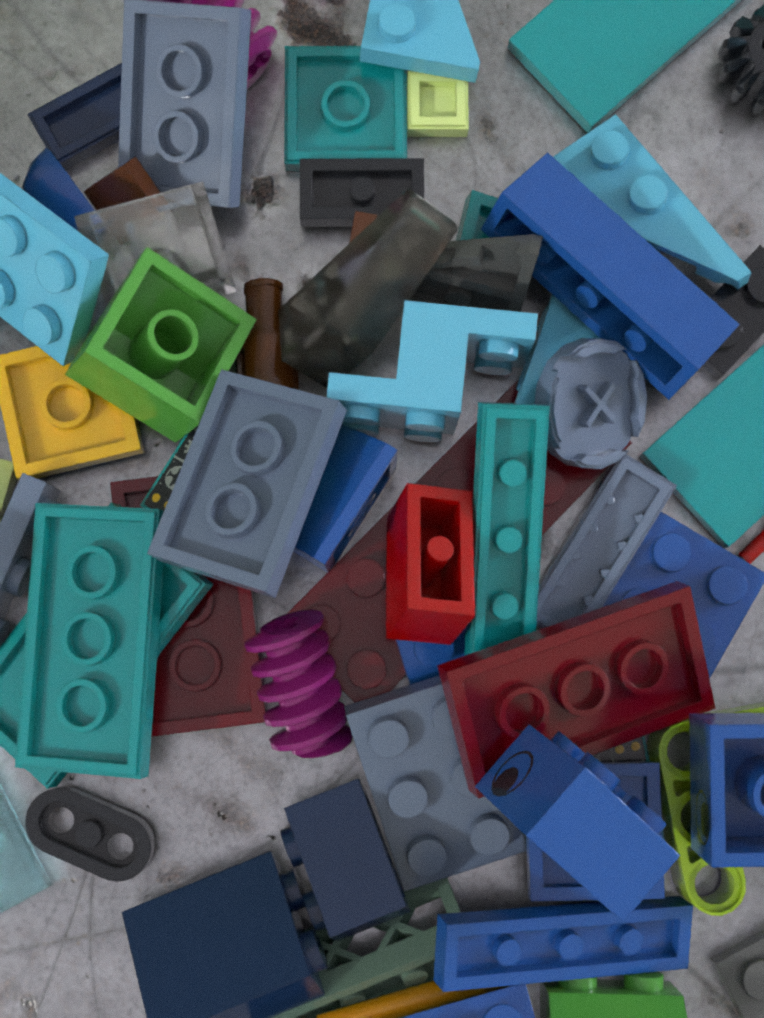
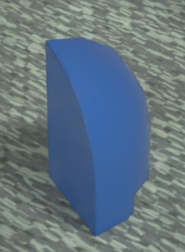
(54, 188)

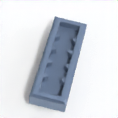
(602, 541)

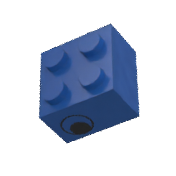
(727, 788)
(580, 818)

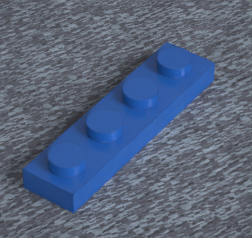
(559, 943)

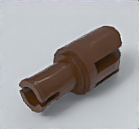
(262, 350)

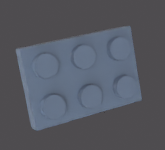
(185, 94)
(248, 482)
(422, 789)

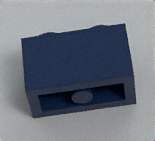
(344, 861)

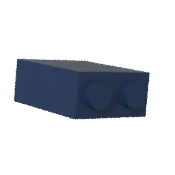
(227, 946)

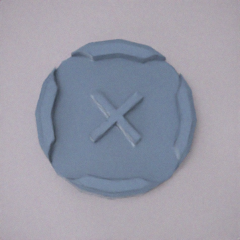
(593, 402)

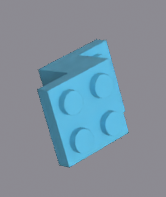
(431, 368)

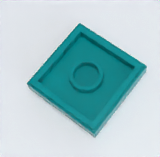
(342, 106)

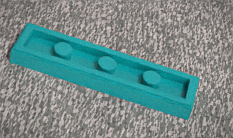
(507, 521)

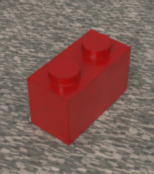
(430, 565)

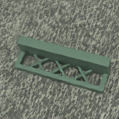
(383, 971)

